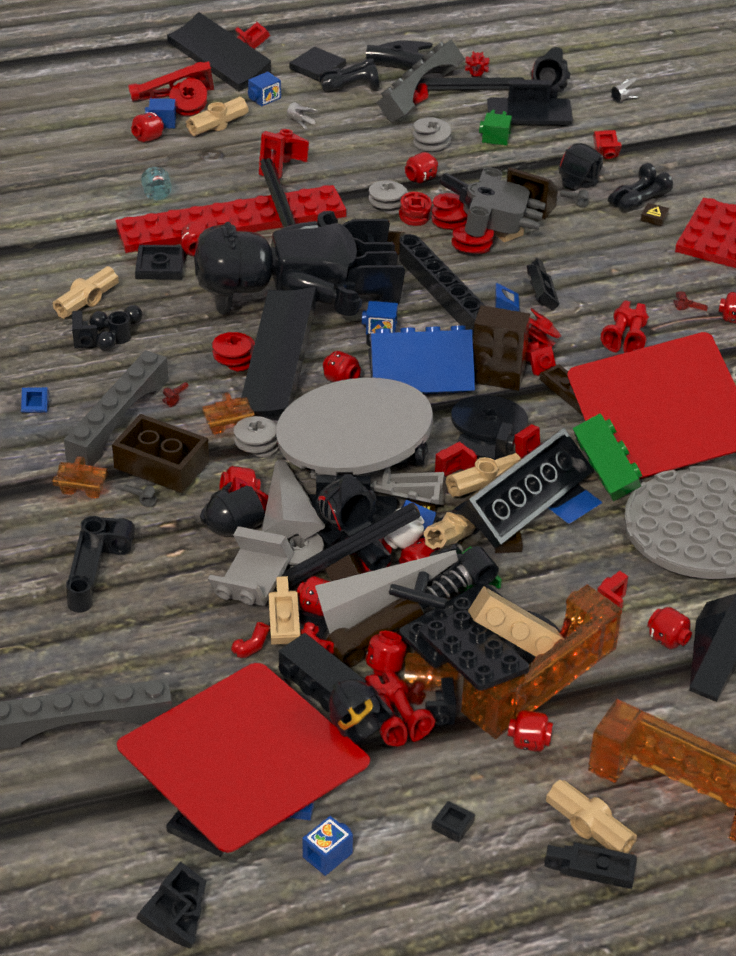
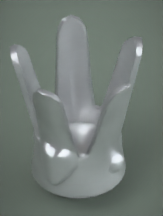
(620, 93)
(296, 113)

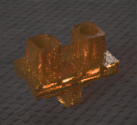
(226, 412)
(80, 476)
(419, 670)

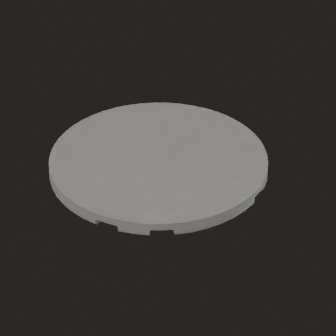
(354, 426)
(686, 521)

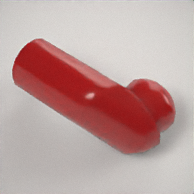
(311, 630)
(252, 645)

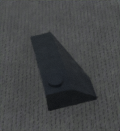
(714, 648)

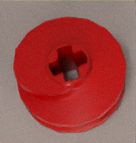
(189, 96)
(448, 211)
(472, 244)
(542, 329)
(233, 350)

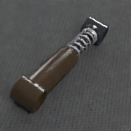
(352, 643)

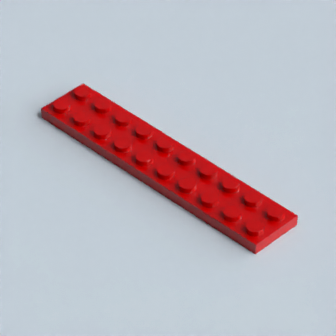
(245, 214)

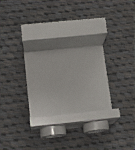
(255, 567)

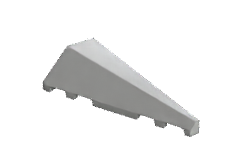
(418, 486)
(289, 507)
(359, 596)

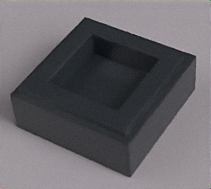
(453, 821)

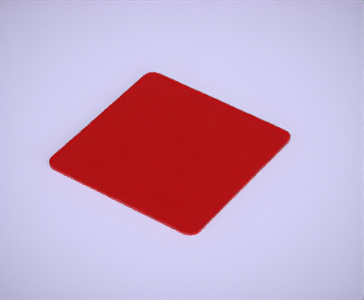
(665, 401)
(242, 756)

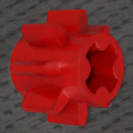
(477, 64)

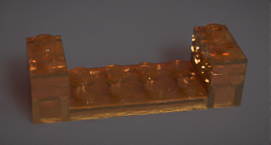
(588, 641)
(654, 743)

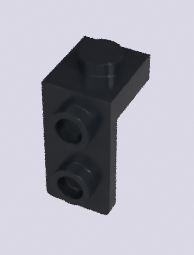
(491, 449)

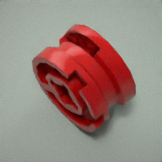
(415, 208)

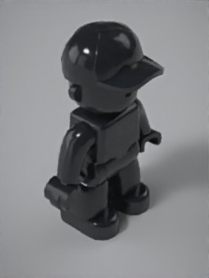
(322, 254)

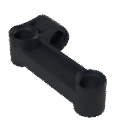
(96, 537)

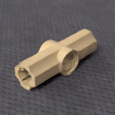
(217, 116)
(85, 292)
(478, 476)
(448, 531)
(590, 817)

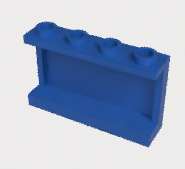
(425, 360)

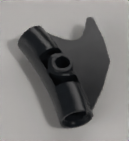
(397, 53)

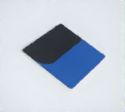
(574, 504)

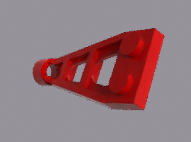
(149, 90)

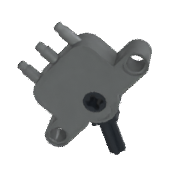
(495, 203)

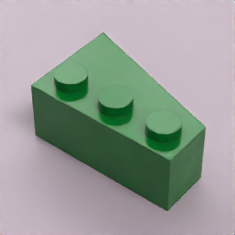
(608, 456)

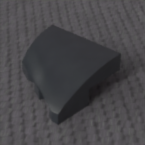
(176, 906)

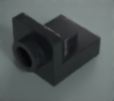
(83, 334)
(445, 703)

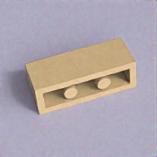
(513, 623)

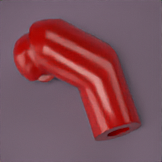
(420, 94)

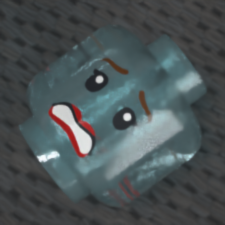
(156, 183)

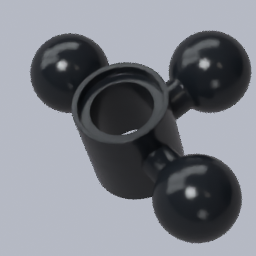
(118, 326)

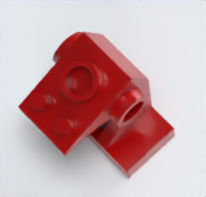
(285, 147)

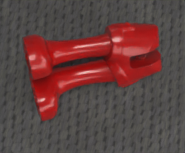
(626, 317)
(394, 692)

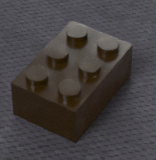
(500, 347)
(160, 453)

